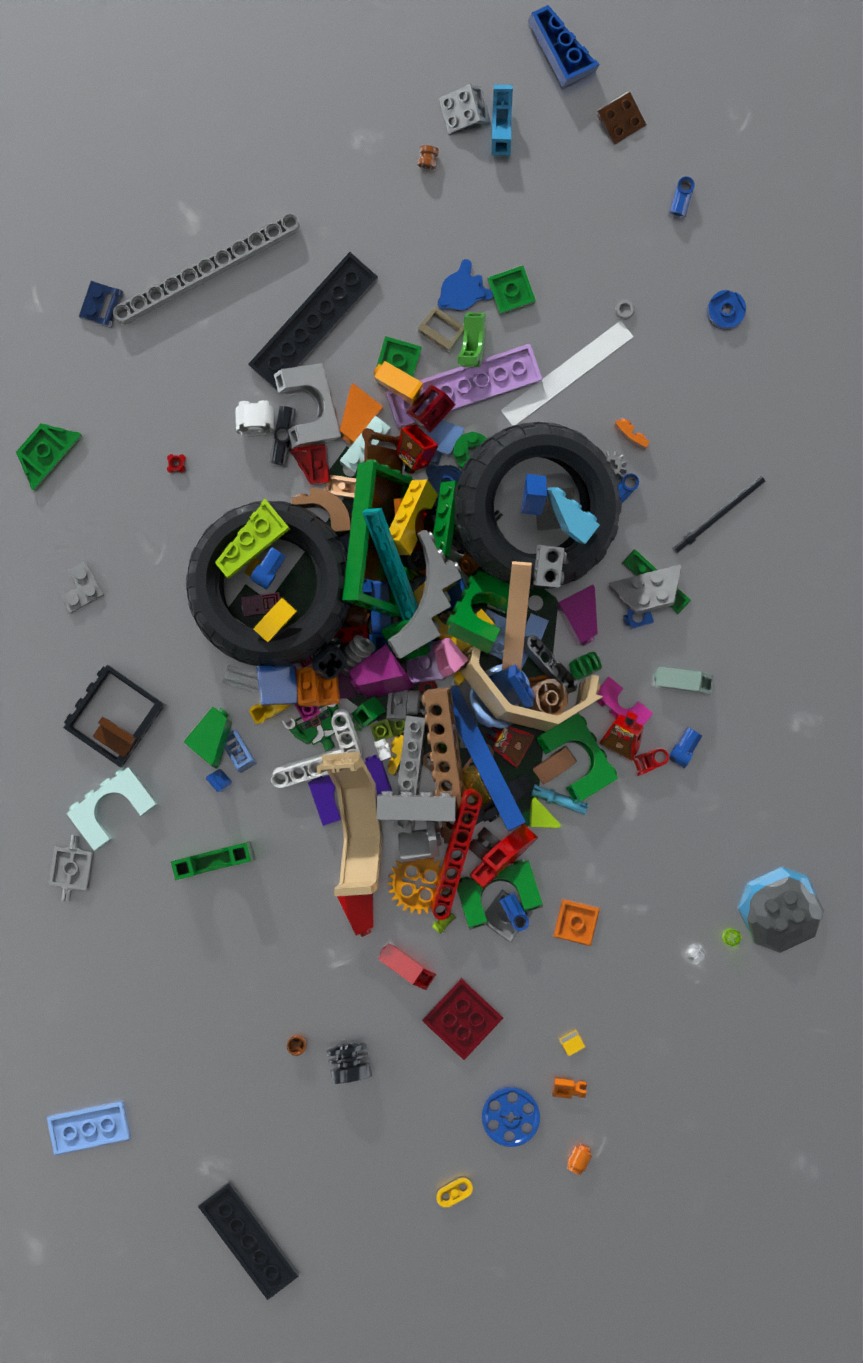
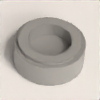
(624, 309)

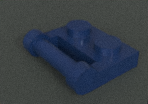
(95, 301)

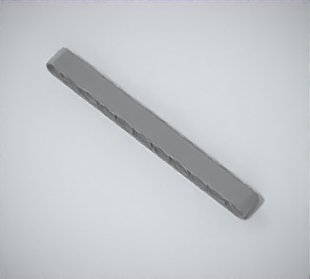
(201, 277)

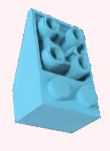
(571, 518)

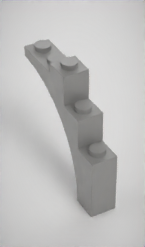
(438, 576)

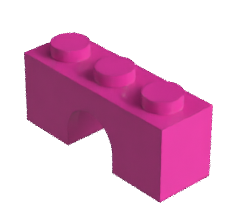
(610, 691)

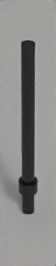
(690, 537)

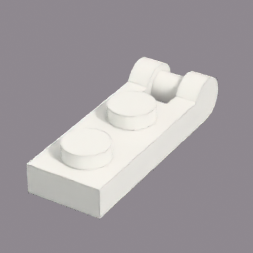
(383, 749)

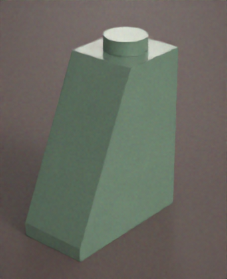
(684, 680)

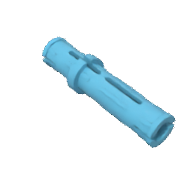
(551, 796)

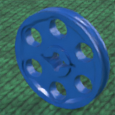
(516, 1124)

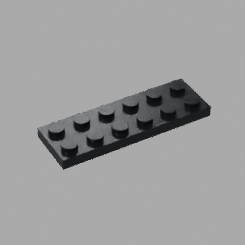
(248, 1241)

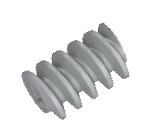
(356, 652)

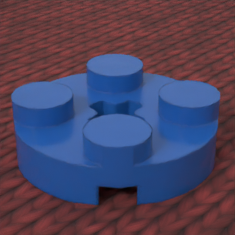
(725, 320)

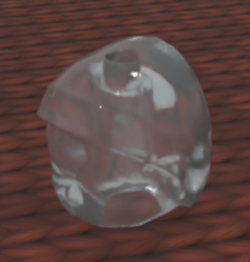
(695, 953)

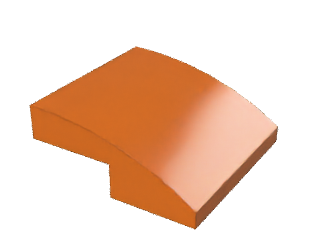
(315, 690)

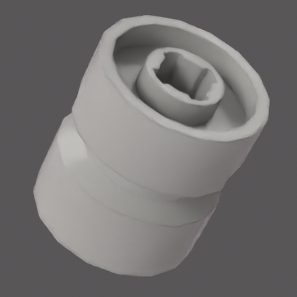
(413, 703)

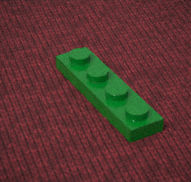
(445, 517)

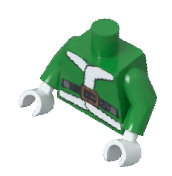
(316, 729)

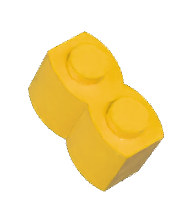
(265, 712)

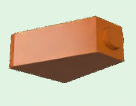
(358, 413)

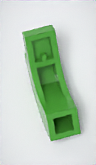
(473, 340)

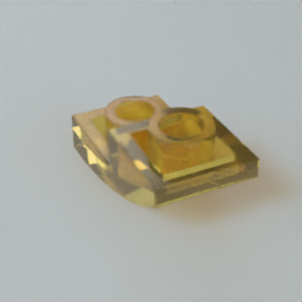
(472, 780)

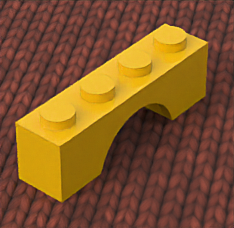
(418, 497)

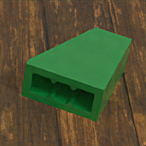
(210, 736)

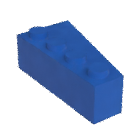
(563, 51)

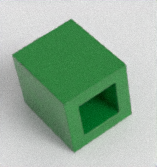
(368, 712)

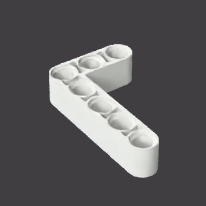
(305, 764)

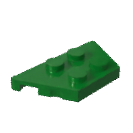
(44, 451)

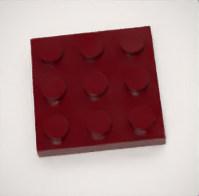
(462, 1019)

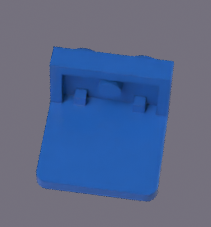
(513, 686)

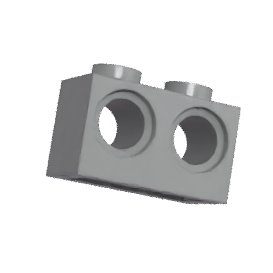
(542, 566)

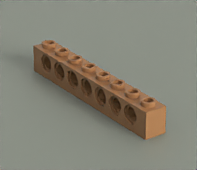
(443, 698)

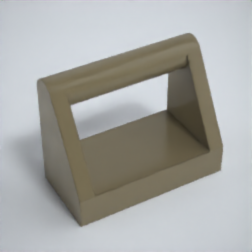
(437, 338)

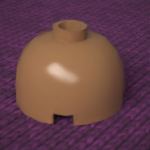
(549, 697)

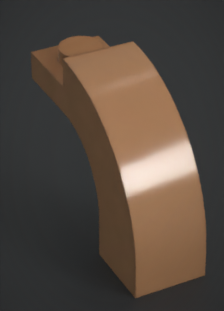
(329, 502)

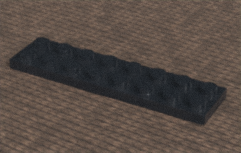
(314, 318)

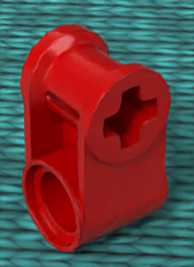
(649, 761)

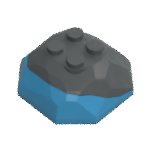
(781, 909)

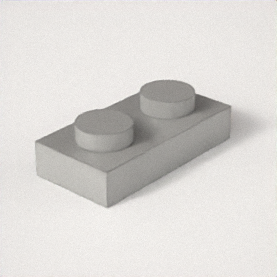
(397, 706)

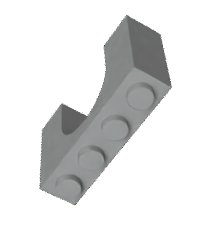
(313, 381)

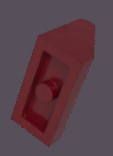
(434, 412)

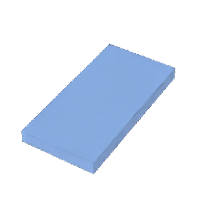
(88, 1128)

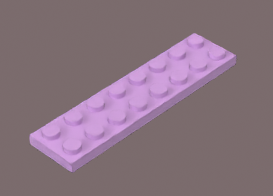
(474, 384)

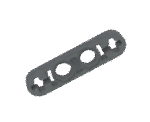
(534, 652)

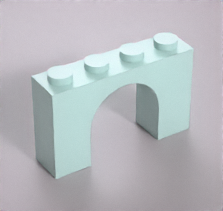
(85, 813)

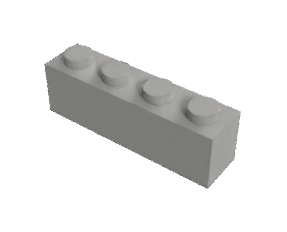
(416, 807)

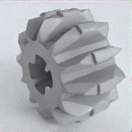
(617, 463)

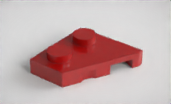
(313, 462)

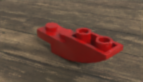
(502, 855)

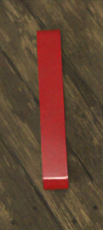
(453, 845)

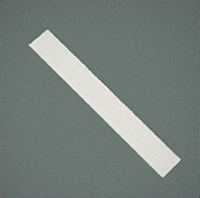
(567, 373)

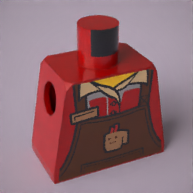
(415, 448)
(624, 735)
(510, 743)

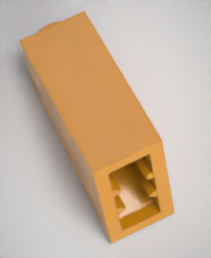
(398, 382)

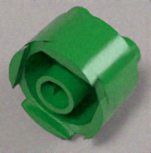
(463, 444)

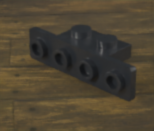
(518, 787)

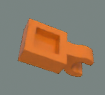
(566, 1088)

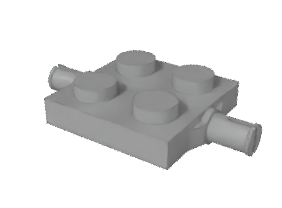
(70, 868)

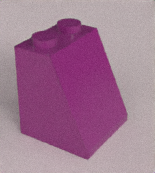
(580, 615)
(379, 675)

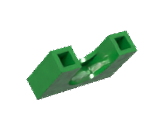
(465, 624)
(599, 772)
(212, 860)
(518, 875)

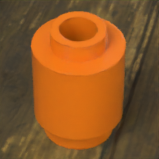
(579, 1159)

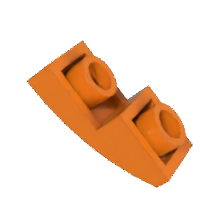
(625, 429)

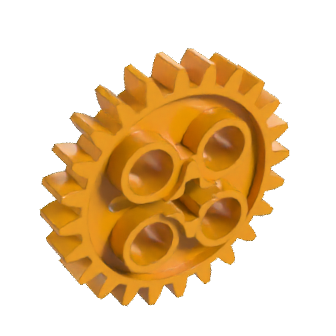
(414, 900)

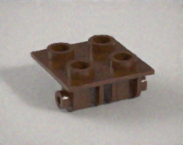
(621, 117)

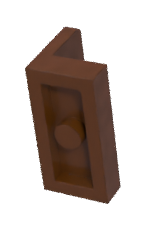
(114, 737)

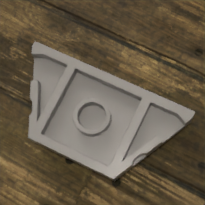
(649, 590)

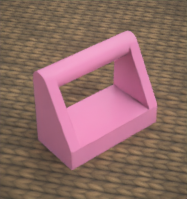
(448, 657)

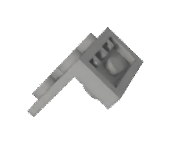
(464, 108)

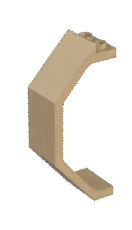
(504, 711)
(359, 822)

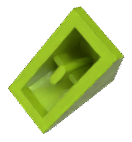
(540, 816)

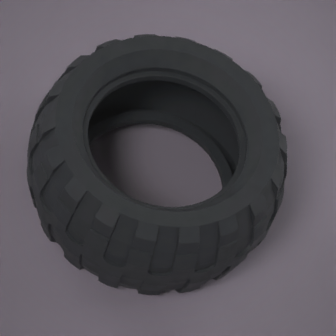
(491, 462)
(291, 643)

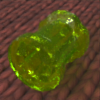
(737, 939)

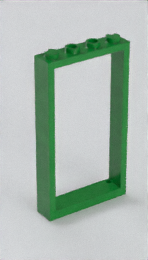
(360, 534)

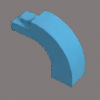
(501, 120)

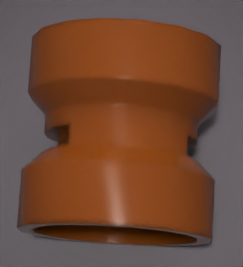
(427, 157)
(296, 1048)

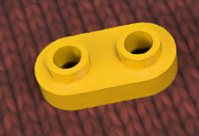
(455, 1192)

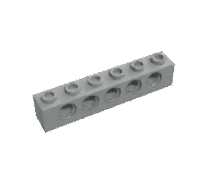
(411, 764)

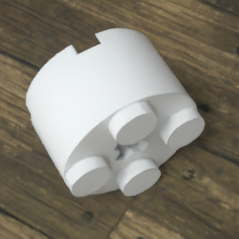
(254, 418)

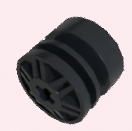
(349, 1063)

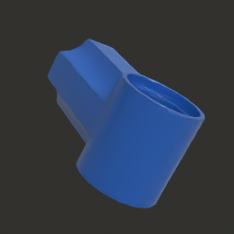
(682, 198)
(624, 491)
(265, 572)
(684, 749)
(513, 910)

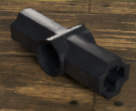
(281, 447)

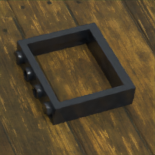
(83, 703)

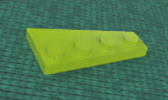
(257, 535)

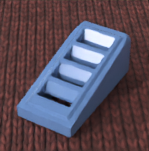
(248, 763)

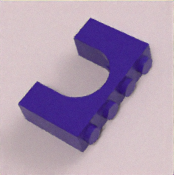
(324, 790)

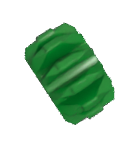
(585, 665)

